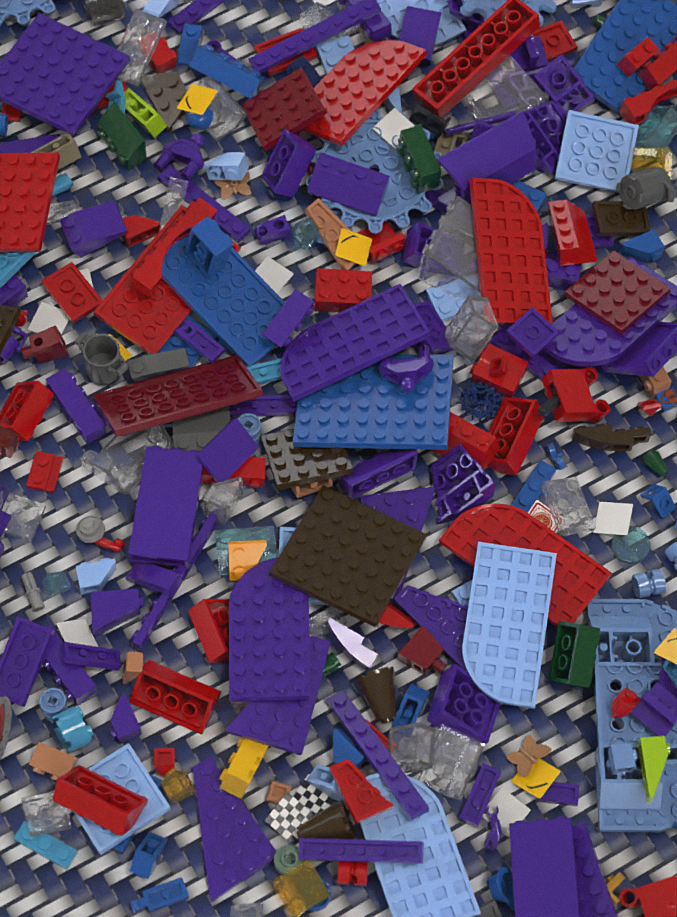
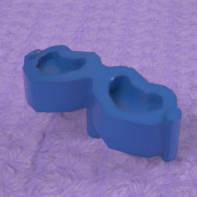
(555, 458)

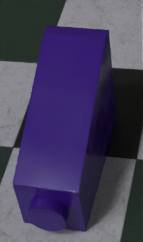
(114, 608)

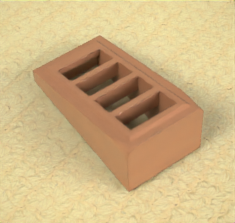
(132, 666)

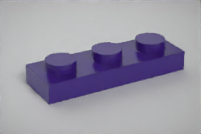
(91, 656)
(480, 795)

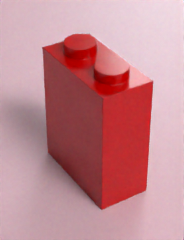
(504, 383)

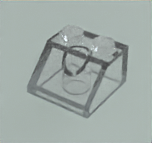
(222, 498)

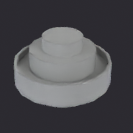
(90, 529)

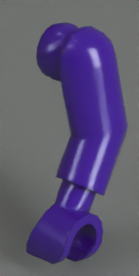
(495, 833)

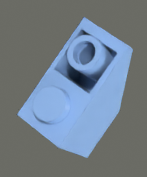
(227, 167)
(95, 575)

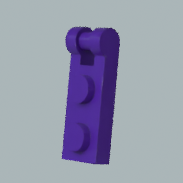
(199, 341)

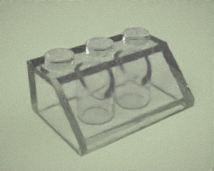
(226, 111)
(471, 327)
(453, 762)

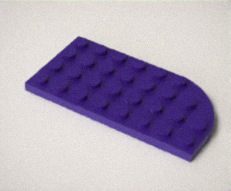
(351, 341)
(589, 342)
(268, 639)

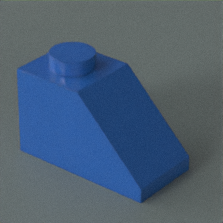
(190, 40)
(643, 247)
(411, 706)
(346, 749)
(148, 855)

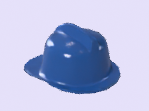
(502, 886)

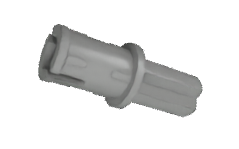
(33, 592)

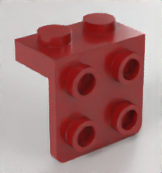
(383, 243)

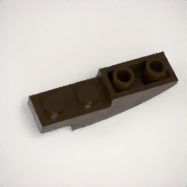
(603, 437)

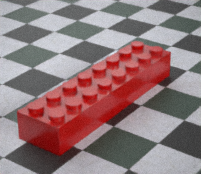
(476, 57)

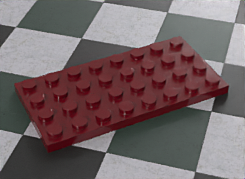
(177, 395)

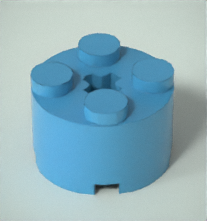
(71, 729)

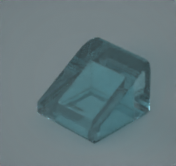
(56, 583)

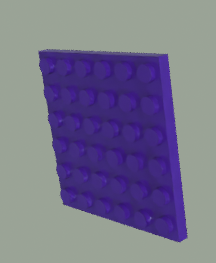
(58, 73)

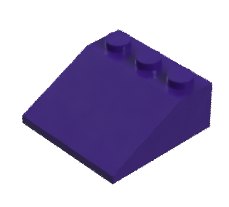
(462, 705)

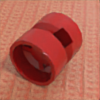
(352, 872)

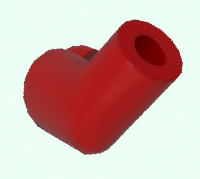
(115, 546)

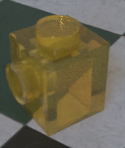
(177, 785)

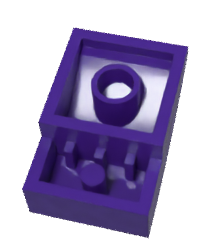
(564, 86)

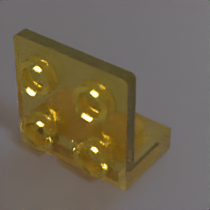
(653, 156)
(300, 889)

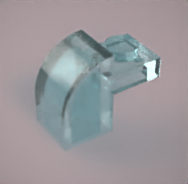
(305, 233)

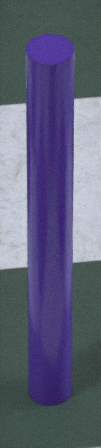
(468, 126)

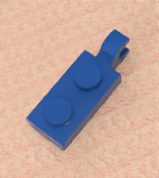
(161, 896)

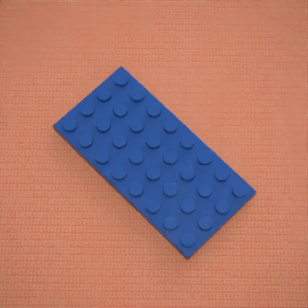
(621, 32)
(231, 302)

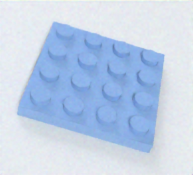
(595, 151)
(127, 771)

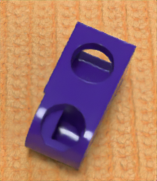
(273, 230)

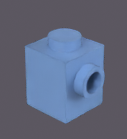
(622, 758)

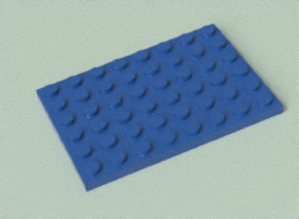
(377, 413)

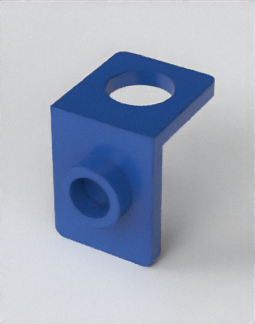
(660, 499)

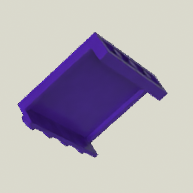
(648, 354)

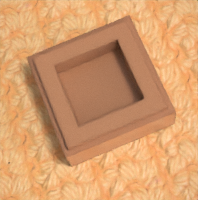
(277, 792)

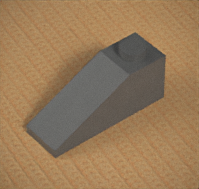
(158, 364)

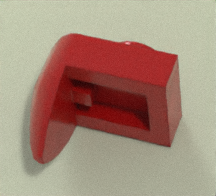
(624, 703)
(164, 761)

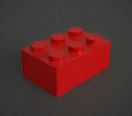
(341, 289)

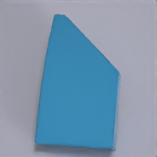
(117, 96)

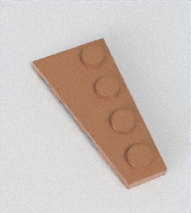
(329, 228)

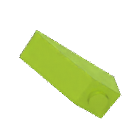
(143, 113)
(652, 756)

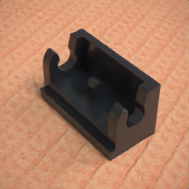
(429, 120)

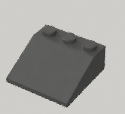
(197, 431)

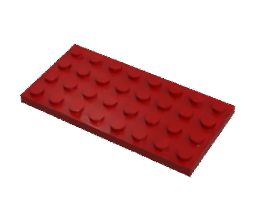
(141, 318)

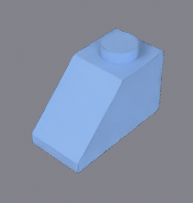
(323, 780)

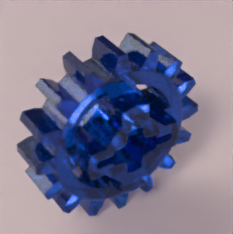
(480, 403)

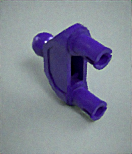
(183, 152)
(407, 371)

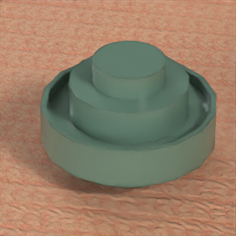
(287, 858)

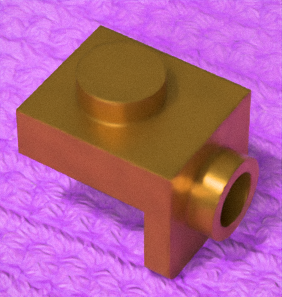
(612, 883)

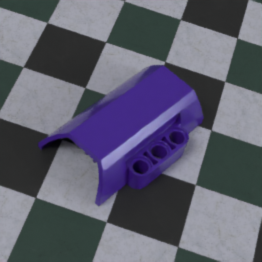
(500, 153)

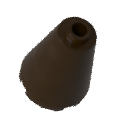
(379, 692)
(329, 824)

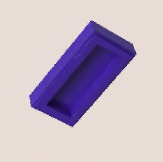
(561, 794)

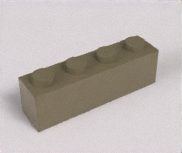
(65, 146)

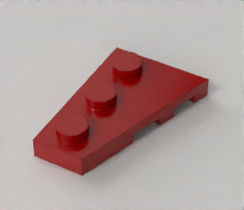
(358, 793)

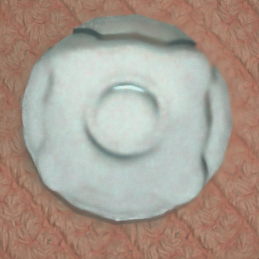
(631, 547)

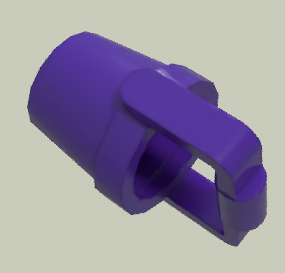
(12, 345)

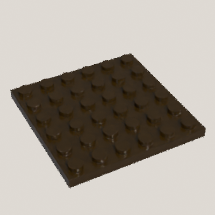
(348, 555)

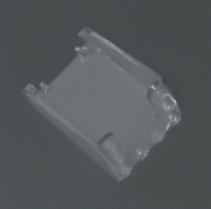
(451, 256)

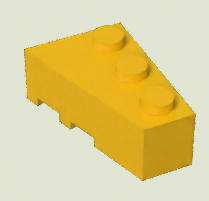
(242, 767)

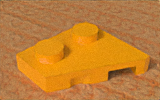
(244, 556)

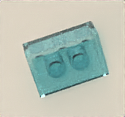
(658, 127)
(243, 534)

